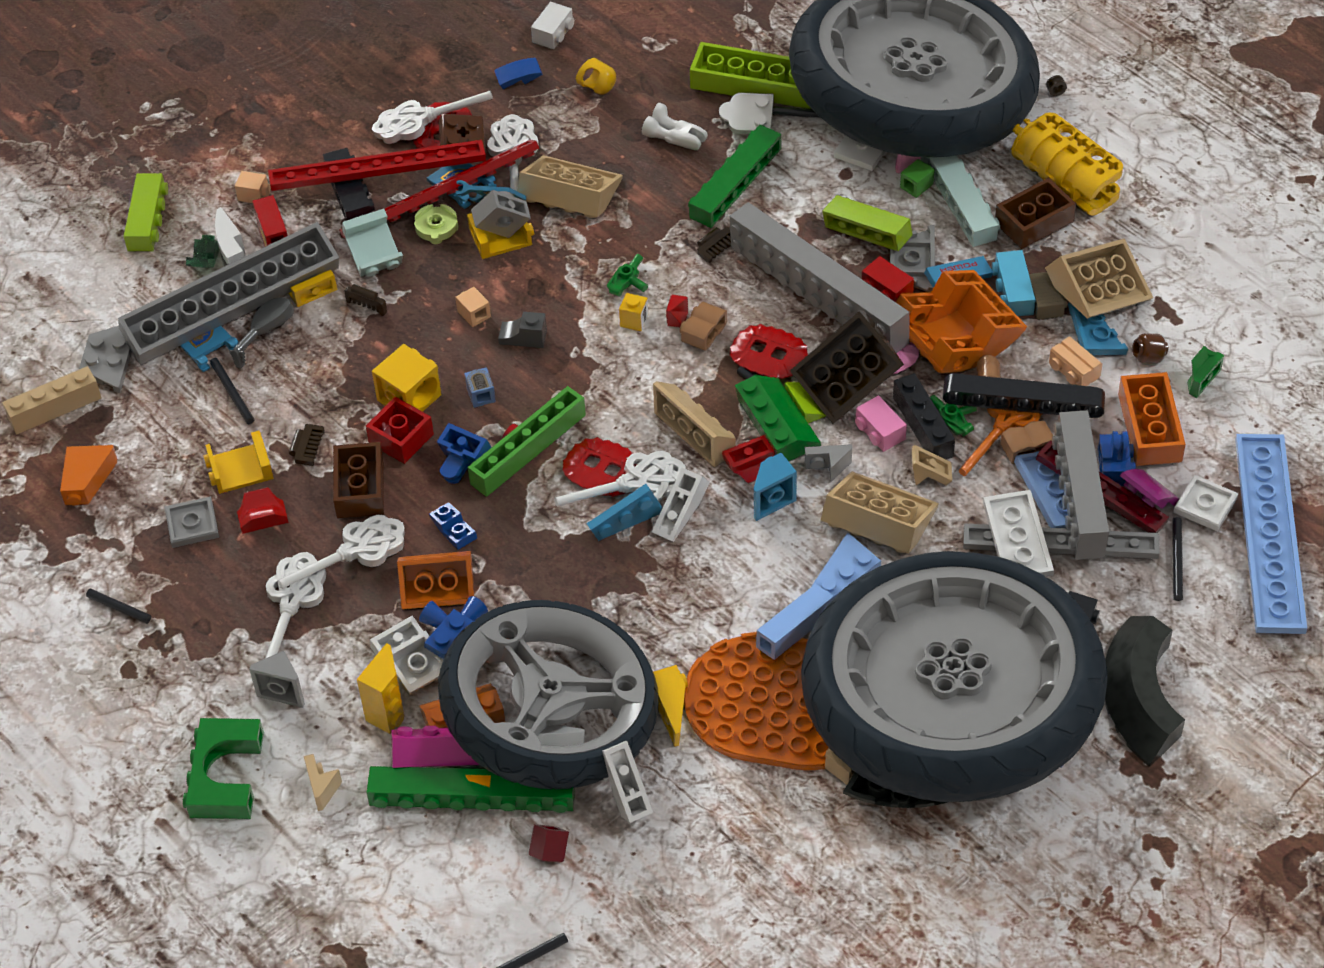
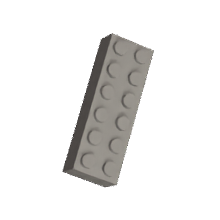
(1081, 485)

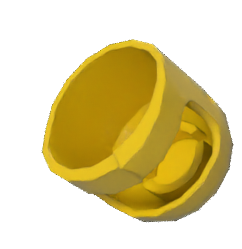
(601, 79)

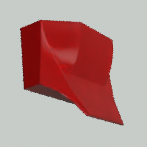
(747, 457)
(261, 510)

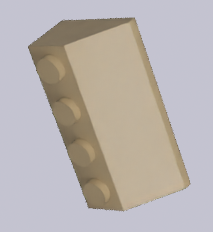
(691, 422)

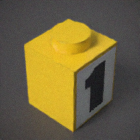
(633, 312)

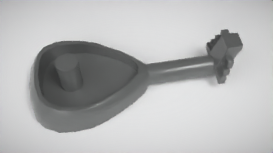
(269, 316)

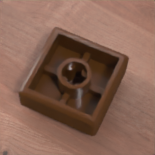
(454, 126)

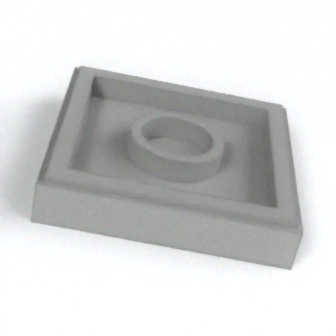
(191, 522)

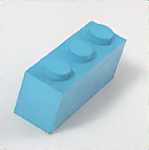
(1014, 282)

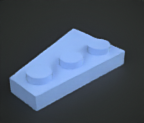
(846, 565)

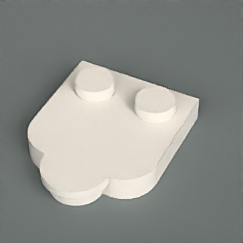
(747, 112)

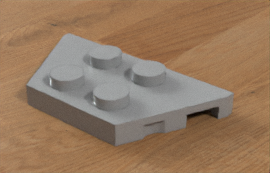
(917, 256)
(107, 357)

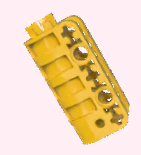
(1069, 161)

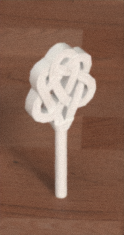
(409, 118)
(502, 138)
(635, 477)
(367, 540)
(302, 593)

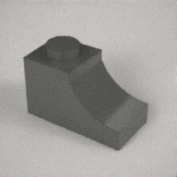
(526, 331)

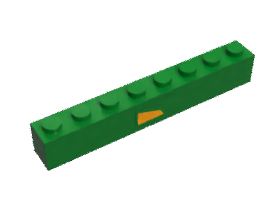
(459, 790)

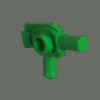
(627, 276)
(954, 416)

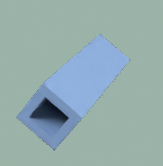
(792, 622)

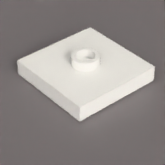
(858, 153)
(1205, 503)

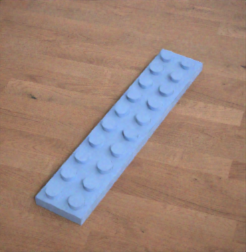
(1270, 534)

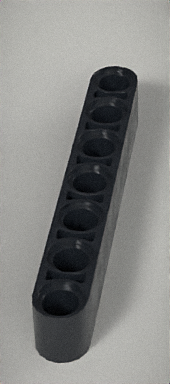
(1022, 395)

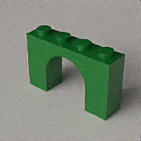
(213, 740)

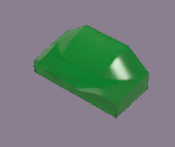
(1204, 369)

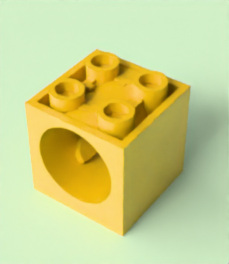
(408, 378)

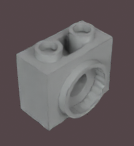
(500, 213)

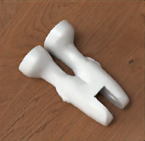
(673, 131)

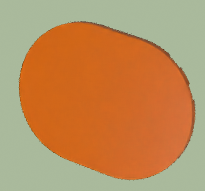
(753, 705)

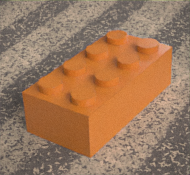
(1151, 419)

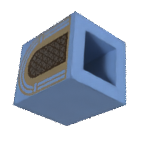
(480, 387)

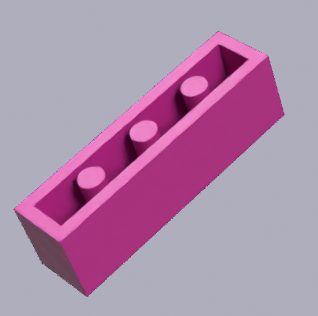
(427, 748)

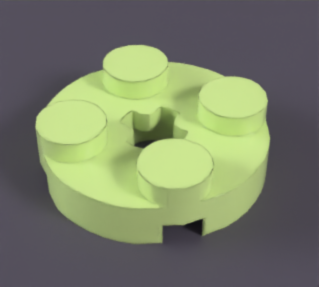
(436, 232)

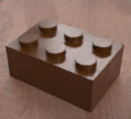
(1035, 213)
(358, 480)

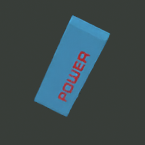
(978, 264)

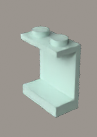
(371, 243)

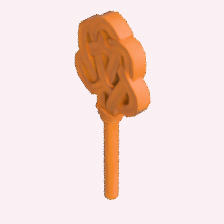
(1013, 419)

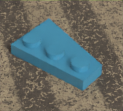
(1096, 335)
(626, 513)

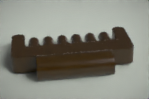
(713, 240)
(365, 297)
(306, 443)

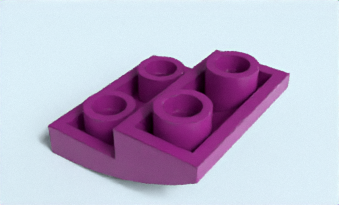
(1153, 491)

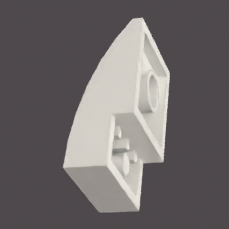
(228, 238)
(413, 662)

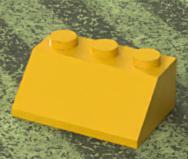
(381, 692)

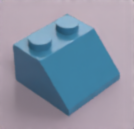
(774, 486)

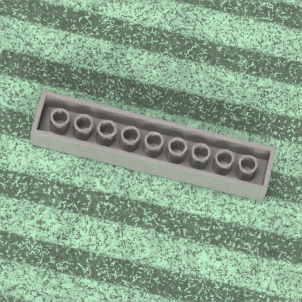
(814, 274)
(227, 293)

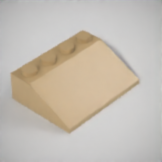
(568, 186)
(1100, 279)
(878, 512)

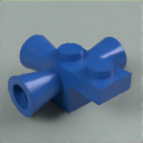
(449, 625)

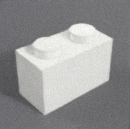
(552, 25)

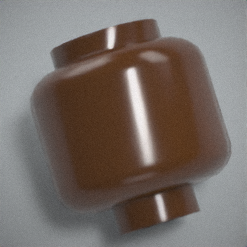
(1150, 348)

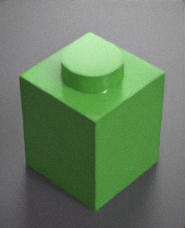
(917, 178)

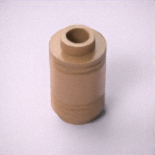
(988, 366)

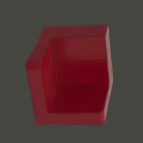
(548, 843)

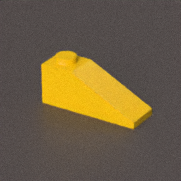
(671, 695)

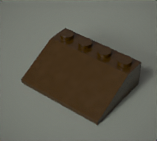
(847, 366)

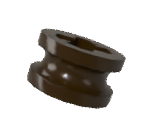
(1056, 85)

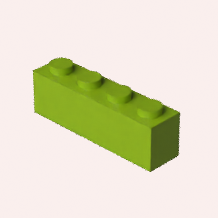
(145, 212)
(867, 223)

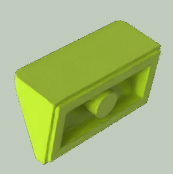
(804, 402)

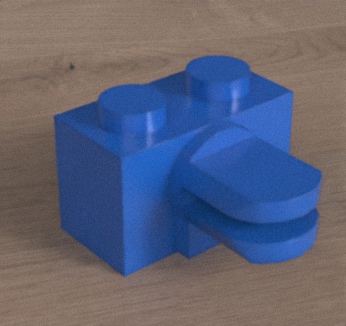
(462, 450)
(1115, 455)

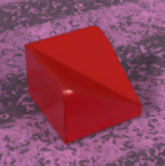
(677, 310)

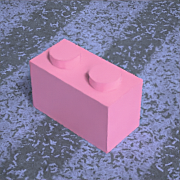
(880, 423)

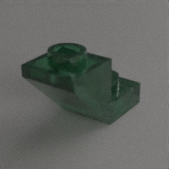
(205, 252)

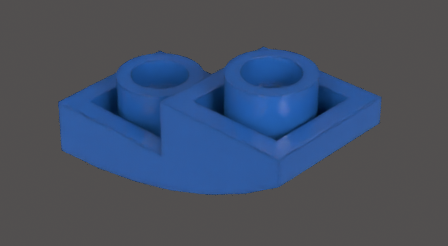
(523, 70)
(452, 526)

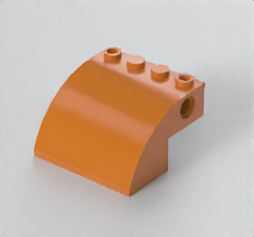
(960, 321)

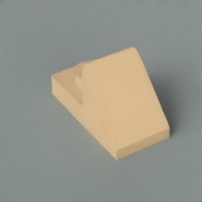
(930, 465)
(323, 784)

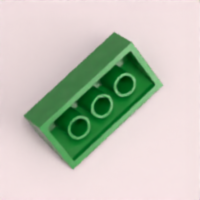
(776, 416)

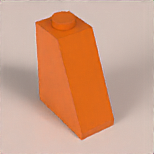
(85, 472)

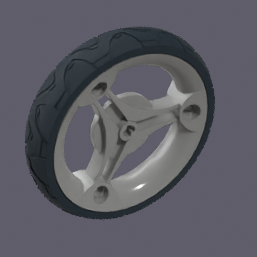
(547, 692)

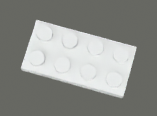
(1018, 530)

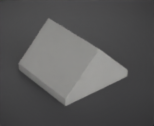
(277, 680)

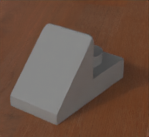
(832, 457)

